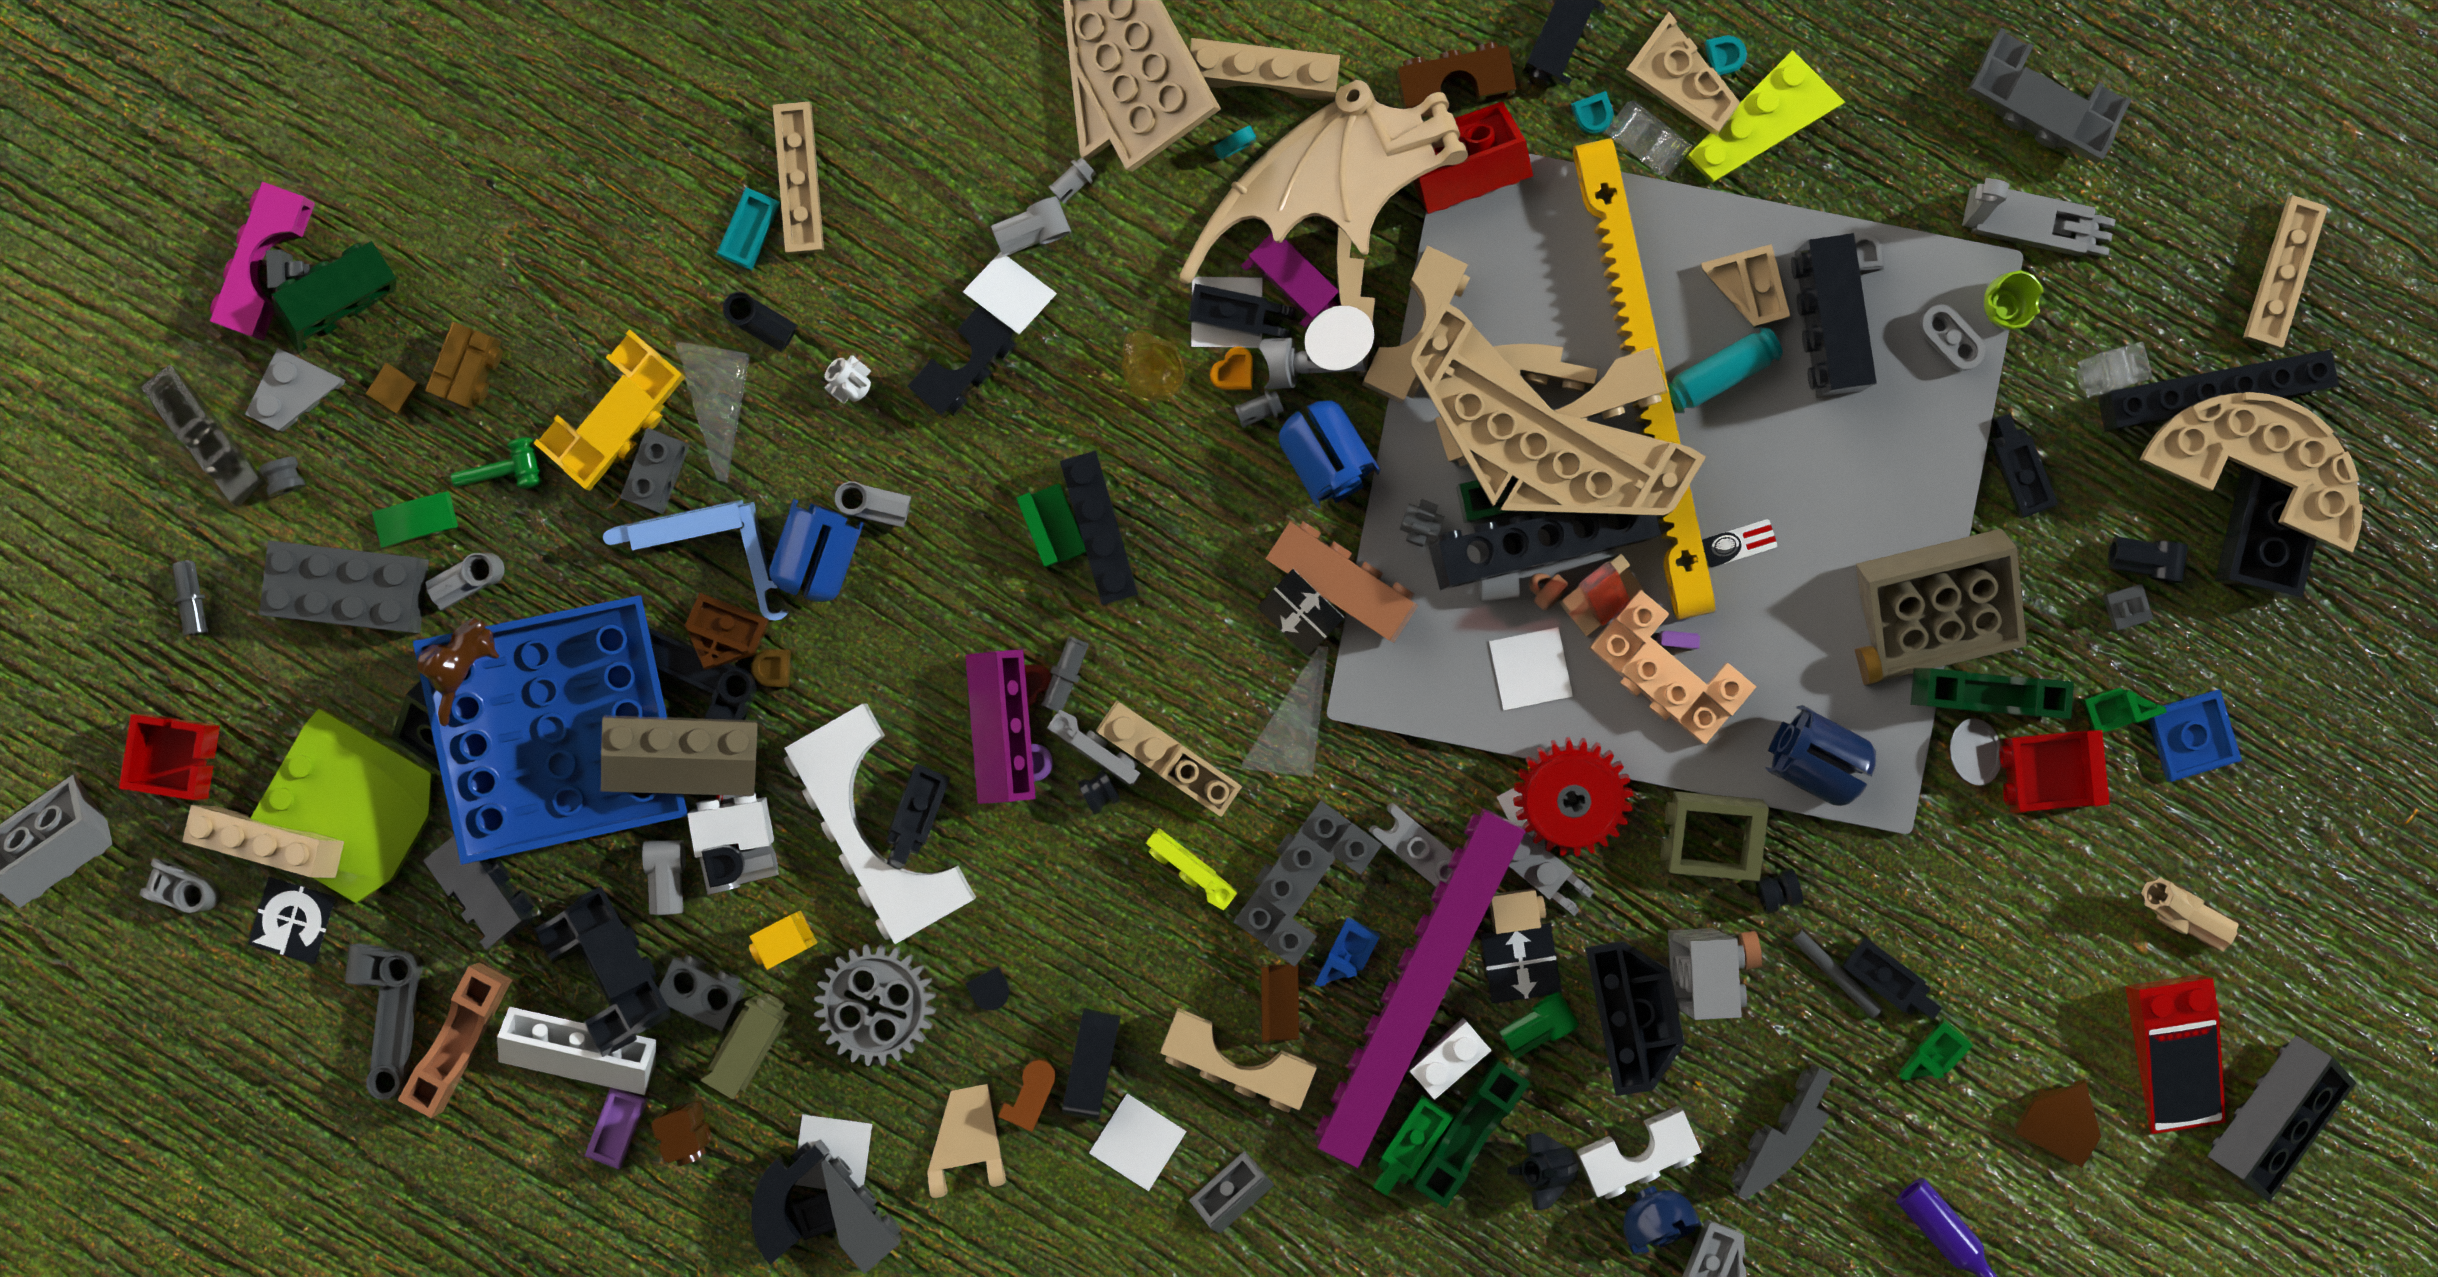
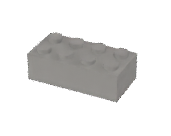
(1707, 973)

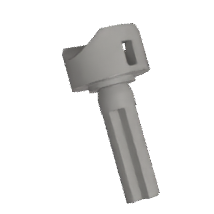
(1287, 363)

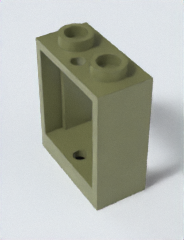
(1753, 838)

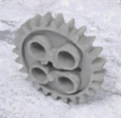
(863, 1037)

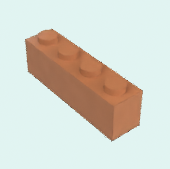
(1342, 581)

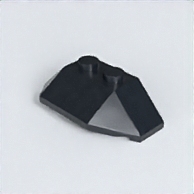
(1635, 1015)

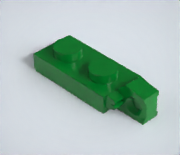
(1411, 1143)

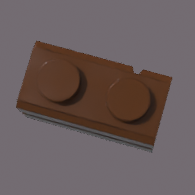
(682, 1133)

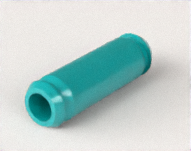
(1724, 369)

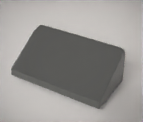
(1231, 1192)

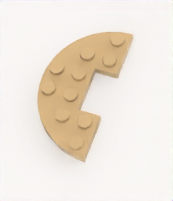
(2274, 440)

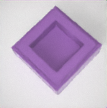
(1678, 640)

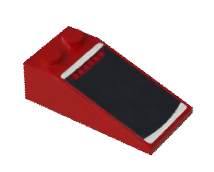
(2178, 1051)

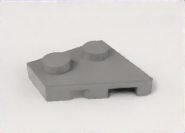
(289, 390)
(1717, 1253)

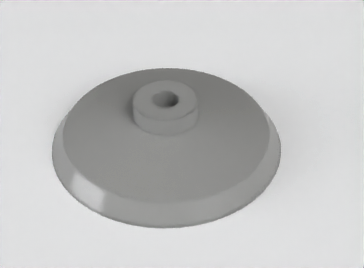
(1975, 751)

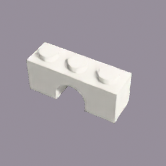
(1669, 1145)

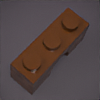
(1487, 71)

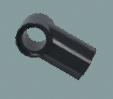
(762, 322)
(2159, 560)

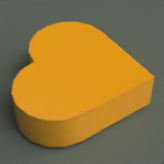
(1234, 371)

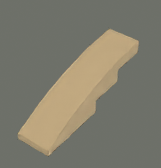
(1349, 280)

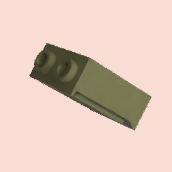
(746, 1045)

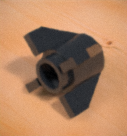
(1550, 1171)

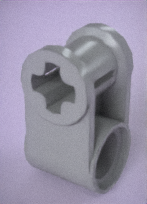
(173, 887)

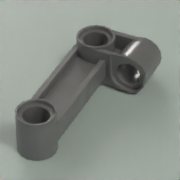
(395, 1011)

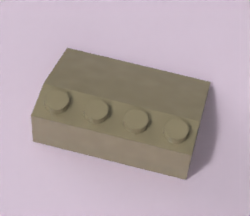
(1943, 603)

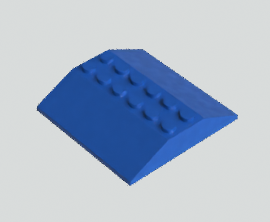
(529, 730)

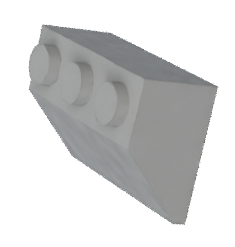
(50, 841)

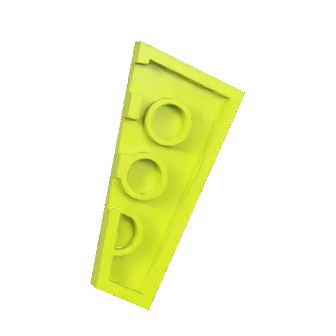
(1774, 110)

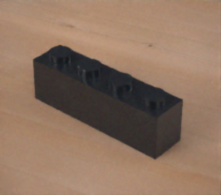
(1099, 528)

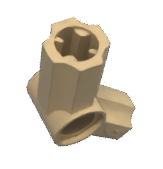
(2188, 914)

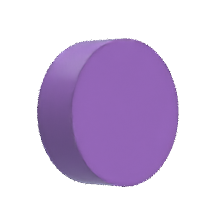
(1042, 761)

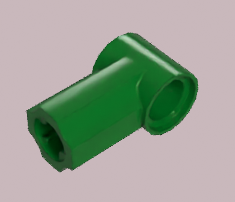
(1547, 1020)

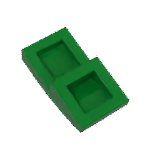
(415, 519)

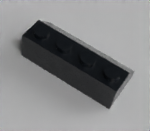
(2281, 1117)

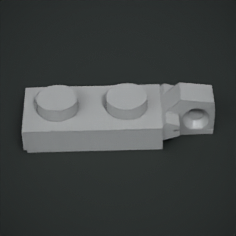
(1093, 748)

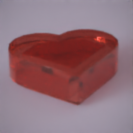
(1037, 681)

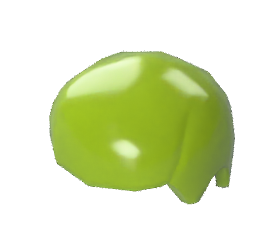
(2012, 300)

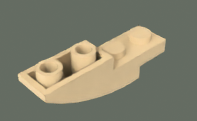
(1544, 363)
(1168, 758)

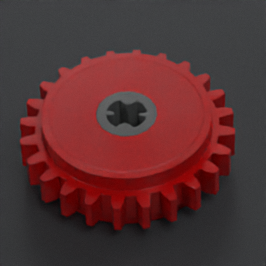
(1588, 775)

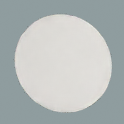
(1339, 338)

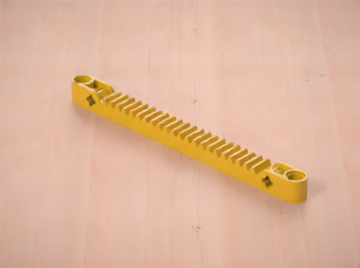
(1597, 170)

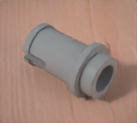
(1072, 180)

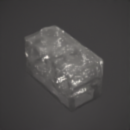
(1648, 138)
(2114, 369)

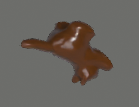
(449, 664)

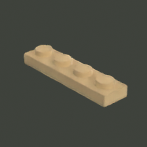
(798, 178)
(2285, 272)

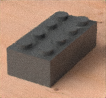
(344, 586)

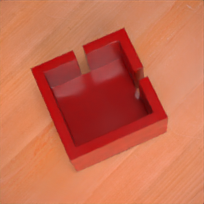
(169, 756)

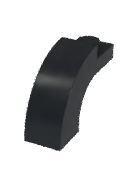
(770, 1212)

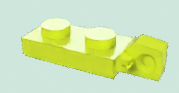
(1192, 869)

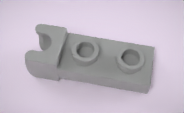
(1415, 846)

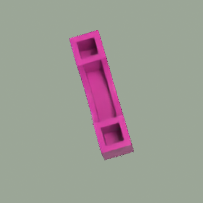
(273, 218)

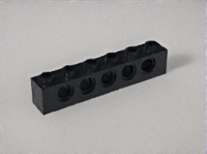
(2168, 398)
(1456, 569)

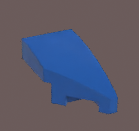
(1348, 952)

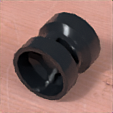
(1779, 891)

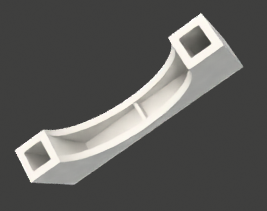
(828, 768)

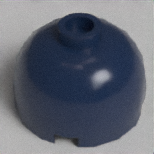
(1658, 1219)

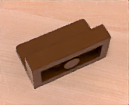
(1279, 1002)

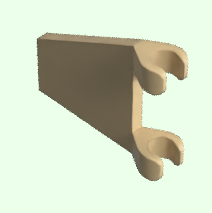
(966, 1138)

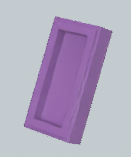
(616, 1127)

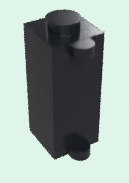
(1559, 40)

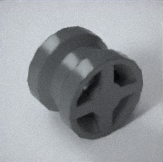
(282, 476)

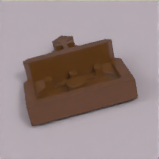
(723, 631)
(2062, 1122)

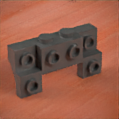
(2044, 107)
(1296, 873)

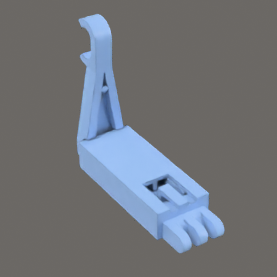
(704, 522)

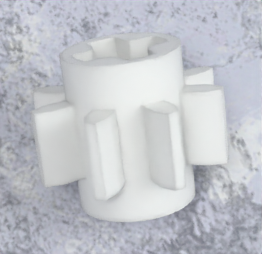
(847, 379)

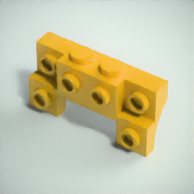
(619, 417)

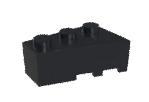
(483, 893)

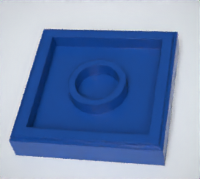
(2194, 736)

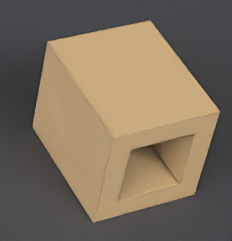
(1516, 911)

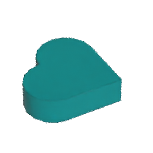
(1235, 142)

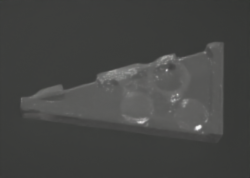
(717, 388)
(1292, 733)

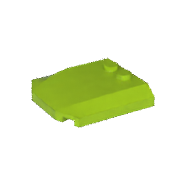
(354, 792)

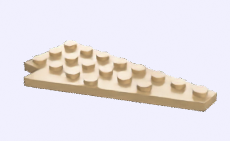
(1132, 79)

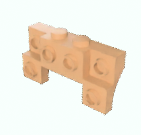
(1662, 678)

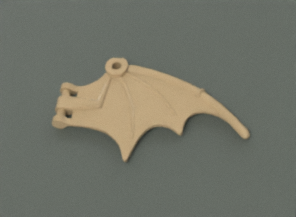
(1337, 167)

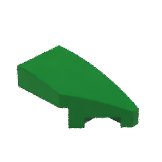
(2118, 708)
(1937, 1052)

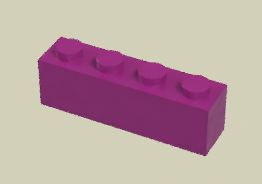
(1000, 726)

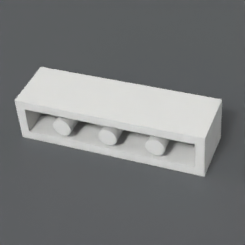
(569, 1051)

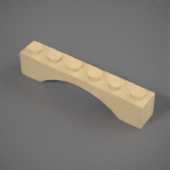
(1627, 382)

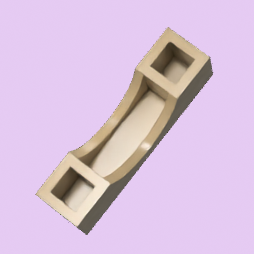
(1292, 71)
(1434, 280)
(263, 843)
(1281, 1079)

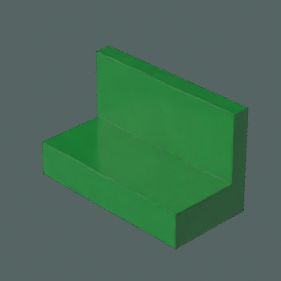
(1051, 525)

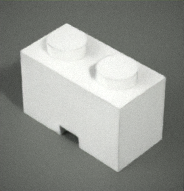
(739, 822)
(1449, 1058)

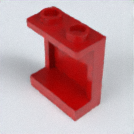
(2054, 771)

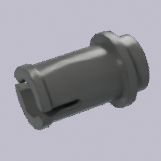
(1259, 408)

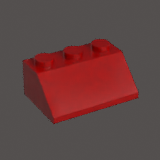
(1494, 160)

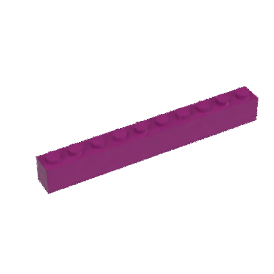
(1420, 987)

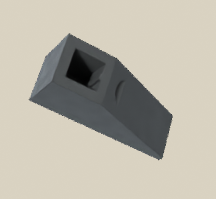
(858, 1223)

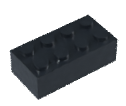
(1833, 316)
(2257, 548)

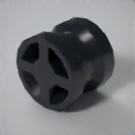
(1099, 791)

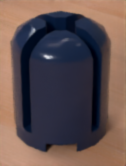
(1813, 774)

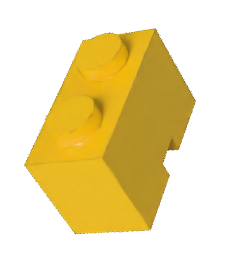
(781, 940)

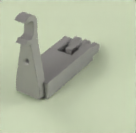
(2033, 219)

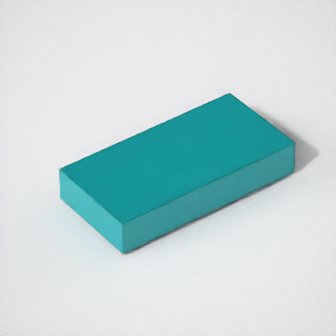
(748, 228)

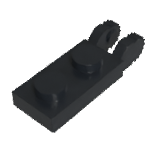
(1236, 311)

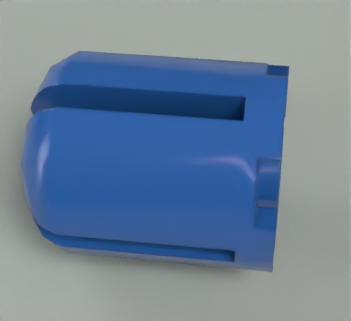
(1312, 462)
(797, 546)

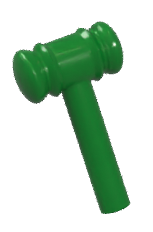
(522, 464)

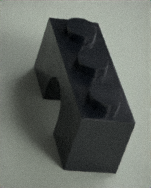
(946, 389)

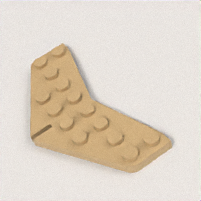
(1554, 456)

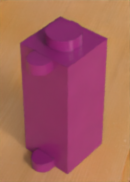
(1293, 277)

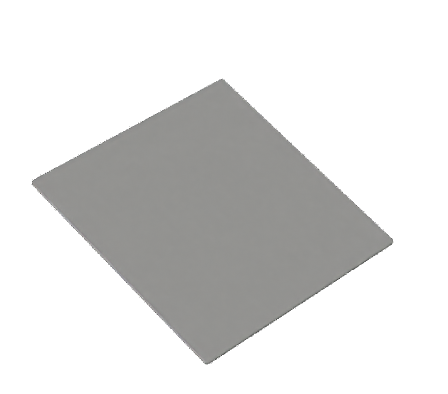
(1830, 473)

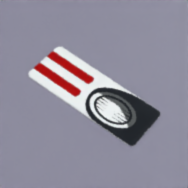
(1739, 543)

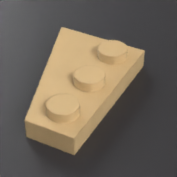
(1681, 77)

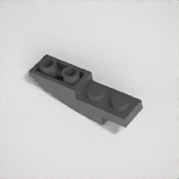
(1778, 1150)

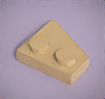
(1751, 284)

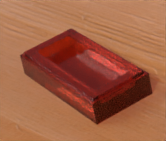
(1604, 593)

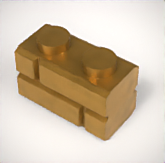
(464, 366)

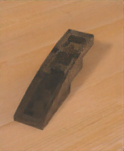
(203, 435)

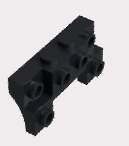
(620, 972)

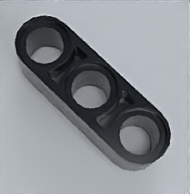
(1091, 1065)

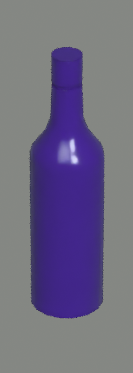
(1944, 1228)

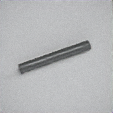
(1836, 973)

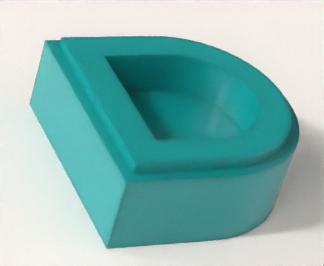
(1725, 54)
(1593, 113)

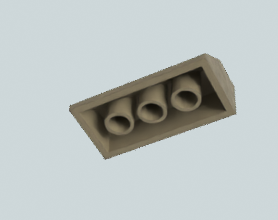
(678, 755)

